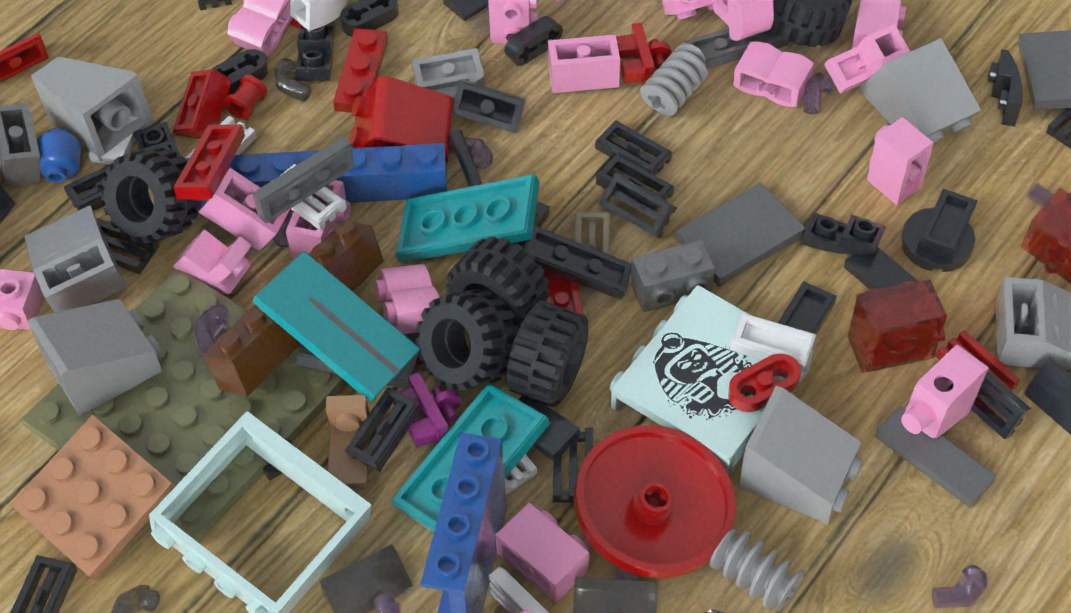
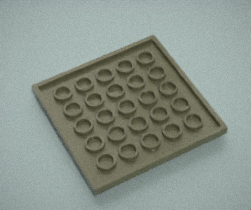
(181, 410)

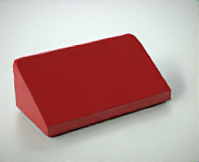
(22, 56)
(201, 103)

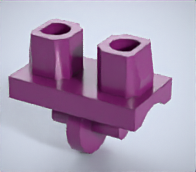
(432, 424)

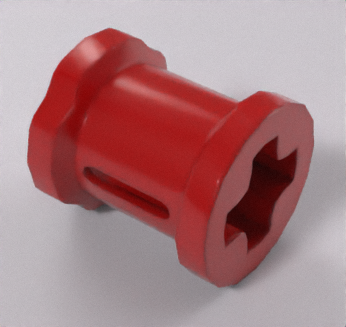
(245, 97)

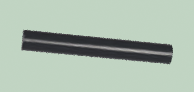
(465, 158)

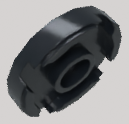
(910, 237)

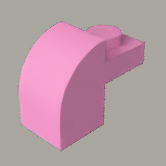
(745, 16)
(861, 62)
(214, 262)

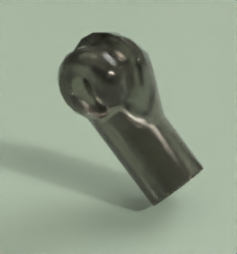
(286, 80)
(136, 599)

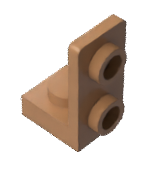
(345, 418)

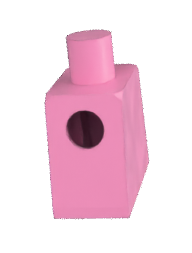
(932, 407)

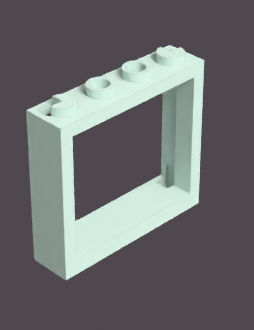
(295, 465)

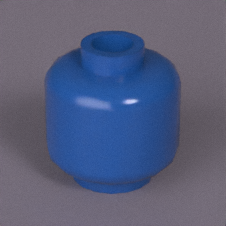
(59, 155)

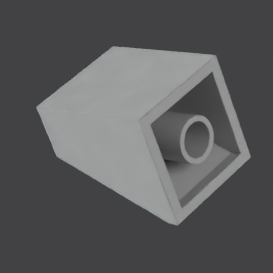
(924, 91)
(86, 95)
(96, 351)
(800, 458)

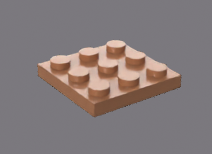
(93, 497)

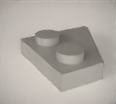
(445, 70)

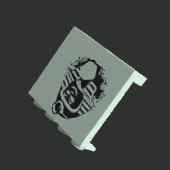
(687, 374)

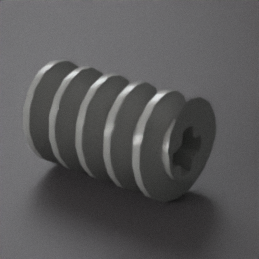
(675, 80)
(756, 570)

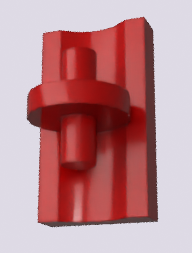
(645, 56)

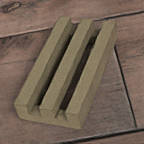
(592, 217)

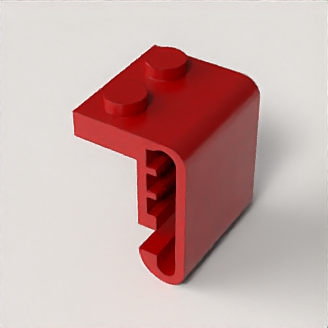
(401, 115)

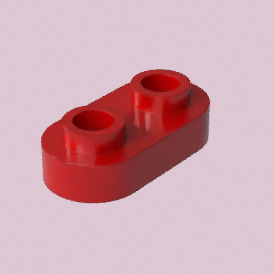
(760, 381)

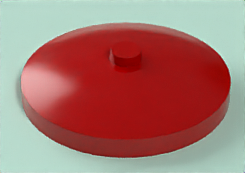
(654, 501)

